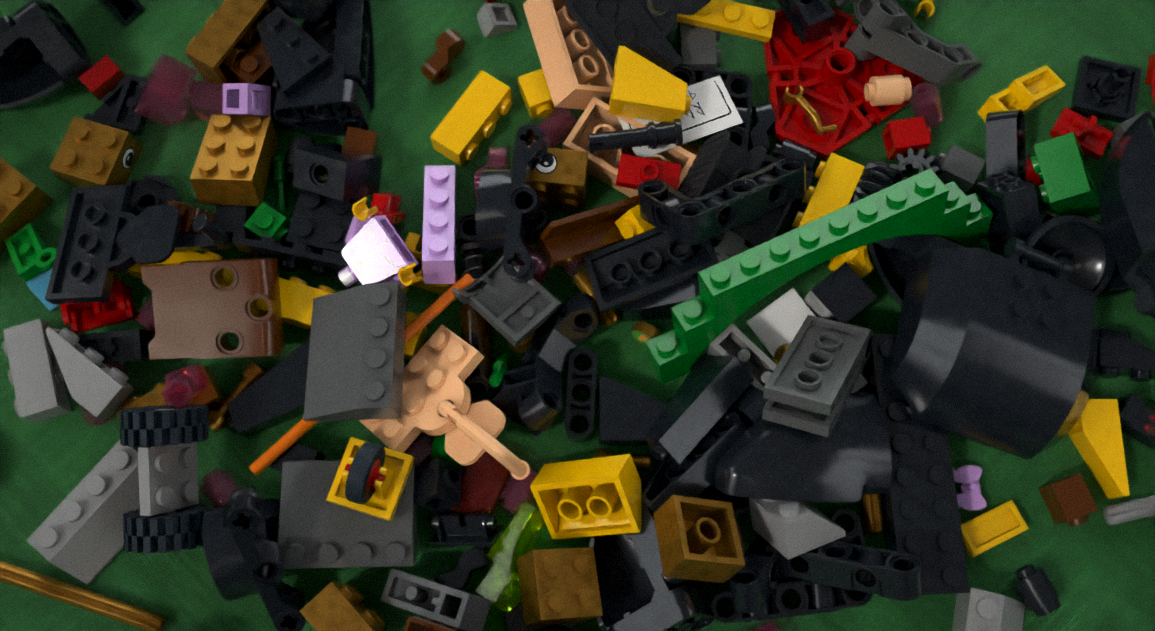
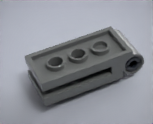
(817, 375)

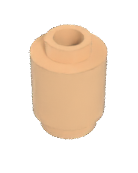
(888, 90)

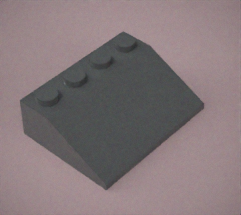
(357, 354)
(337, 537)

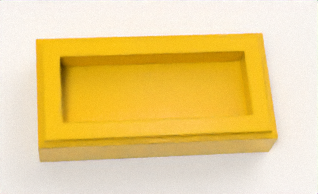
(992, 528)

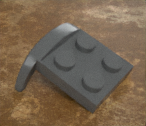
(508, 305)

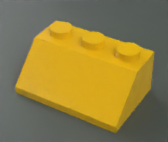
(589, 497)

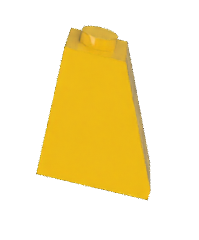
(646, 90)

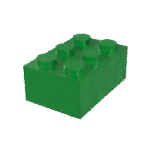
(1066, 177)

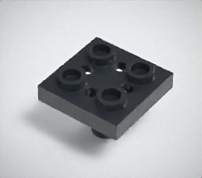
(1107, 81)

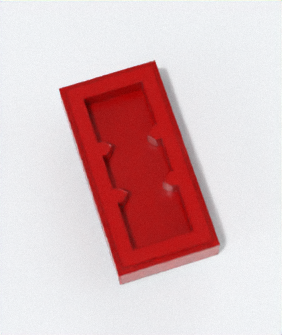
(637, 169)

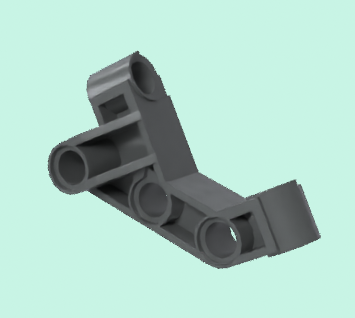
(892, 35)

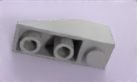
(87, 378)

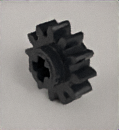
(915, 160)

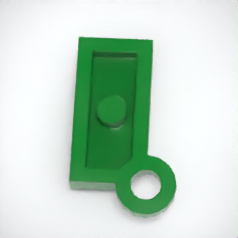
(29, 252)

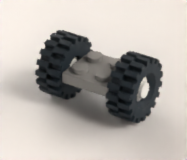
(167, 477)

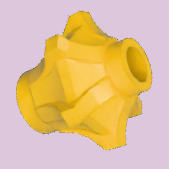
(857, 259)

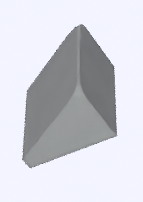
(496, 19)

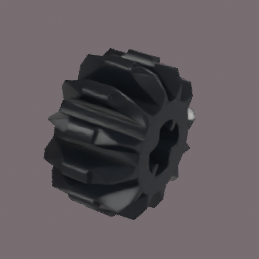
(874, 178)

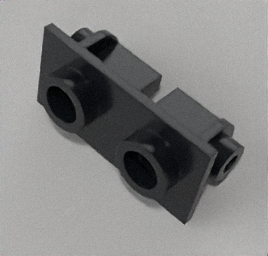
(477, 531)

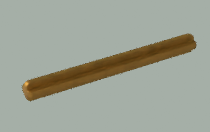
(81, 598)

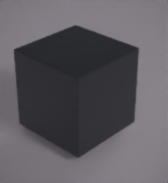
(840, 296)

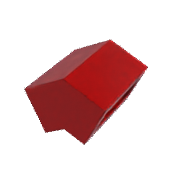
(102, 77)

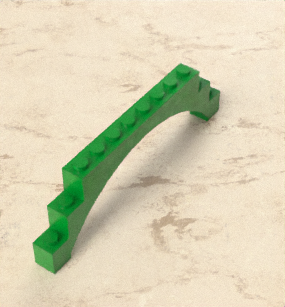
(736, 284)

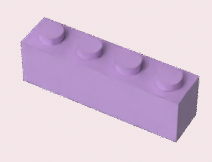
(439, 225)

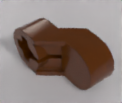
(448, 47)

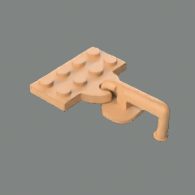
(439, 404)

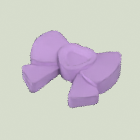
(969, 478)

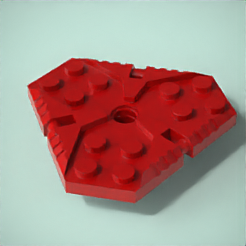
(832, 93)

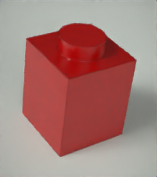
(906, 134)

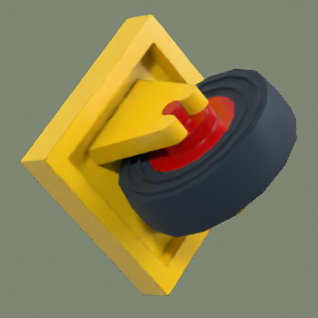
(370, 479)

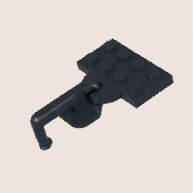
(633, 26)
(107, 239)

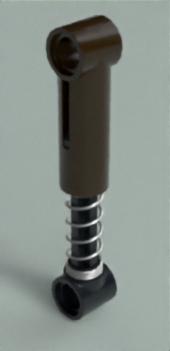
(474, 327)

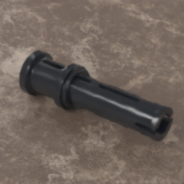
(649, 136)

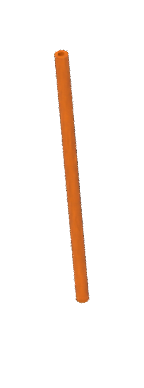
(412, 329)

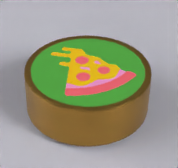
(644, 331)

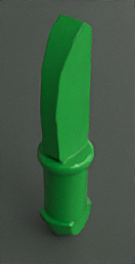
(280, 180)
(499, 368)

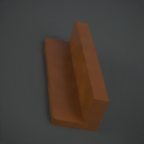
(583, 233)

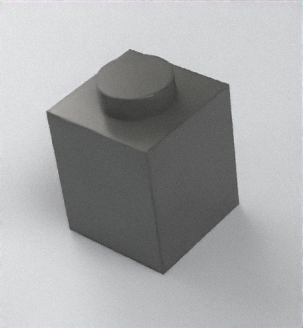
(959, 167)

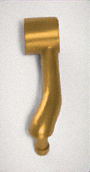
(808, 109)

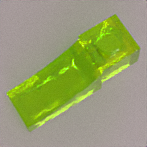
(502, 580)

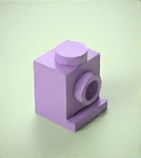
(246, 99)

